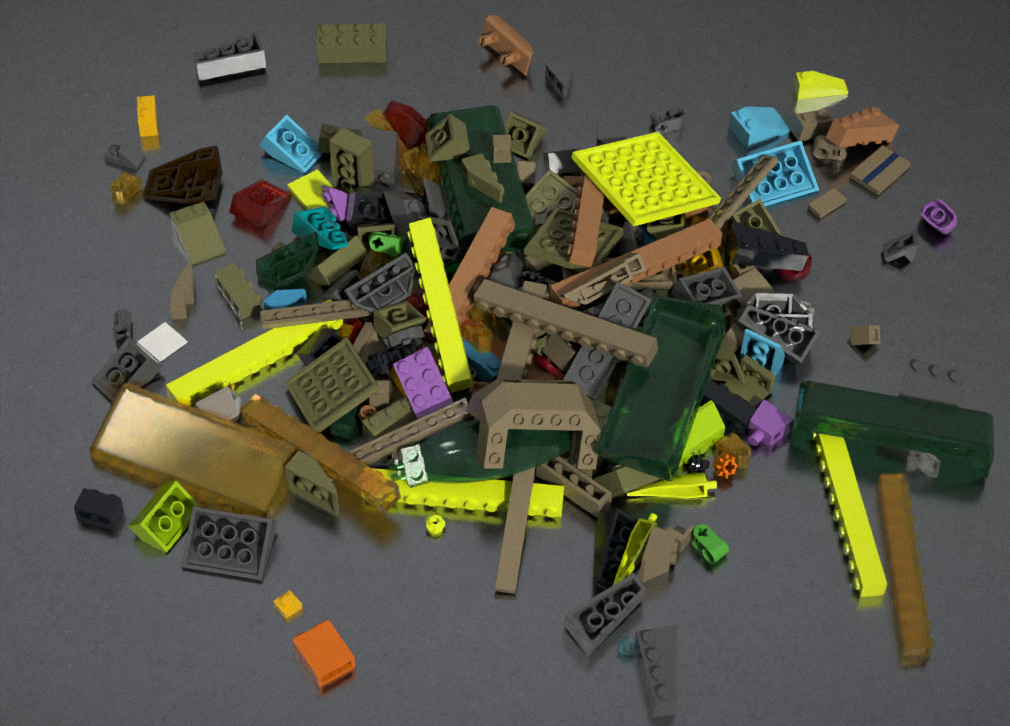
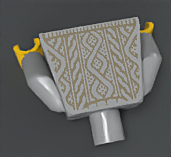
(222, 404)

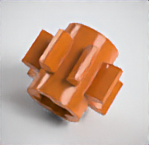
(724, 465)

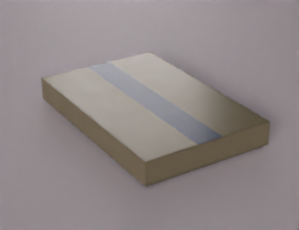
(880, 170)

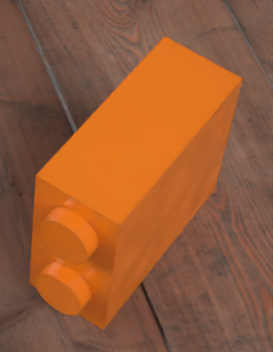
(323, 653)

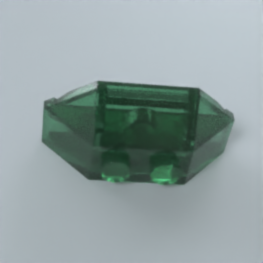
(289, 261)

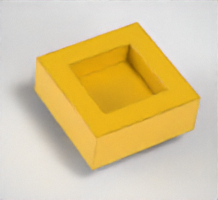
(287, 604)

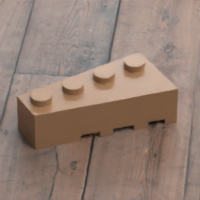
(862, 128)

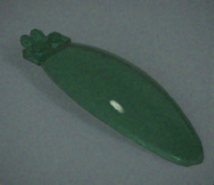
(452, 455)

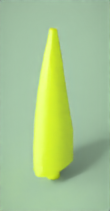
(683, 486)
(635, 547)

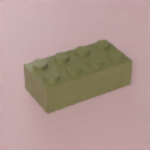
(351, 43)
(351, 161)

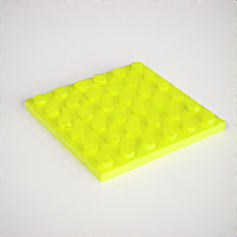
(645, 178)

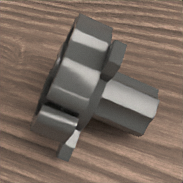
(406, 341)

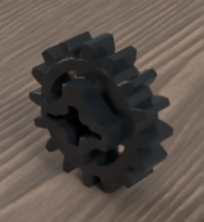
(382, 360)

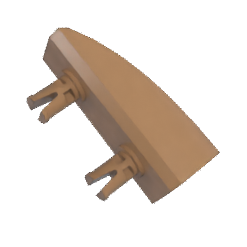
(507, 43)

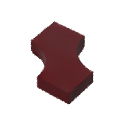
(549, 367)

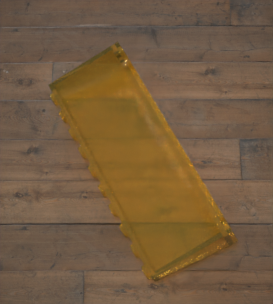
(196, 449)

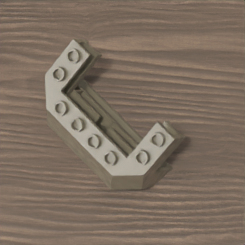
(534, 406)

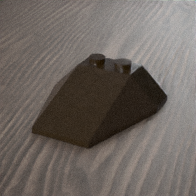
(187, 178)

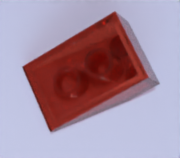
(258, 202)

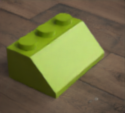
(704, 433)
(164, 516)

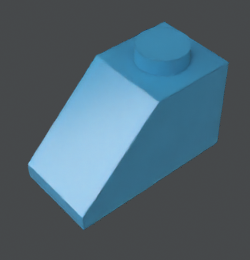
(285, 299)

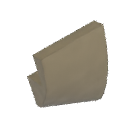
(751, 283)

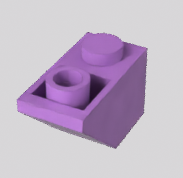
(336, 201)

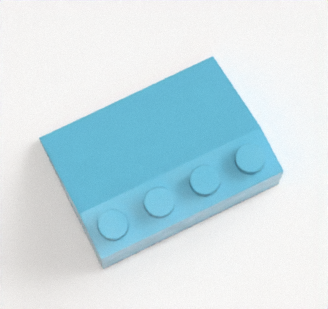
(786, 180)

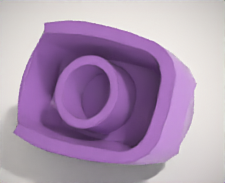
(939, 216)

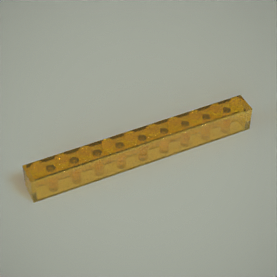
(335, 462)
(904, 567)

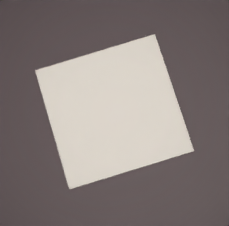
(162, 341)

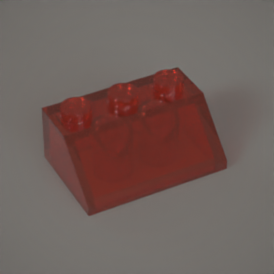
(407, 122)

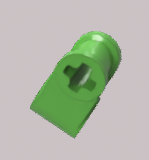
(389, 244)
(709, 545)

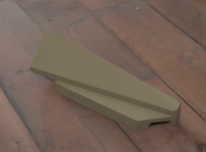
(605, 279)
(368, 342)

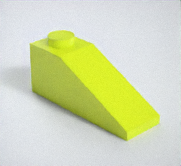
(815, 84)

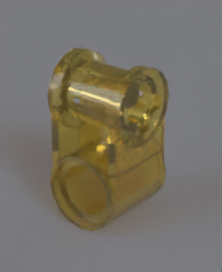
(125, 187)
(478, 336)
(734, 446)

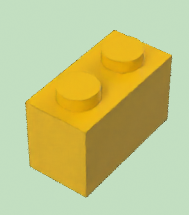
(147, 116)

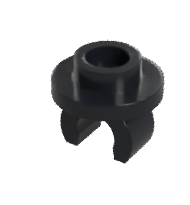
(698, 465)

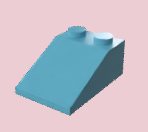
(757, 125)
(291, 145)
(763, 350)

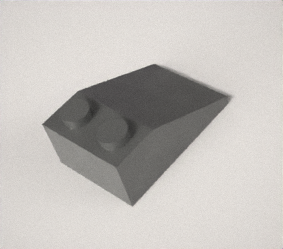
(384, 153)
(128, 365)

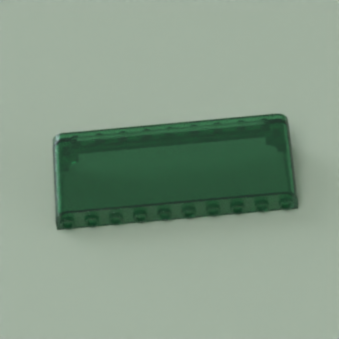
(467, 203)
(661, 402)
(895, 423)

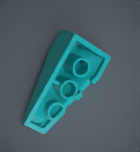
(322, 222)

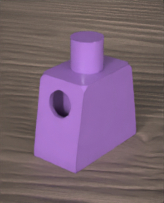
(769, 424)

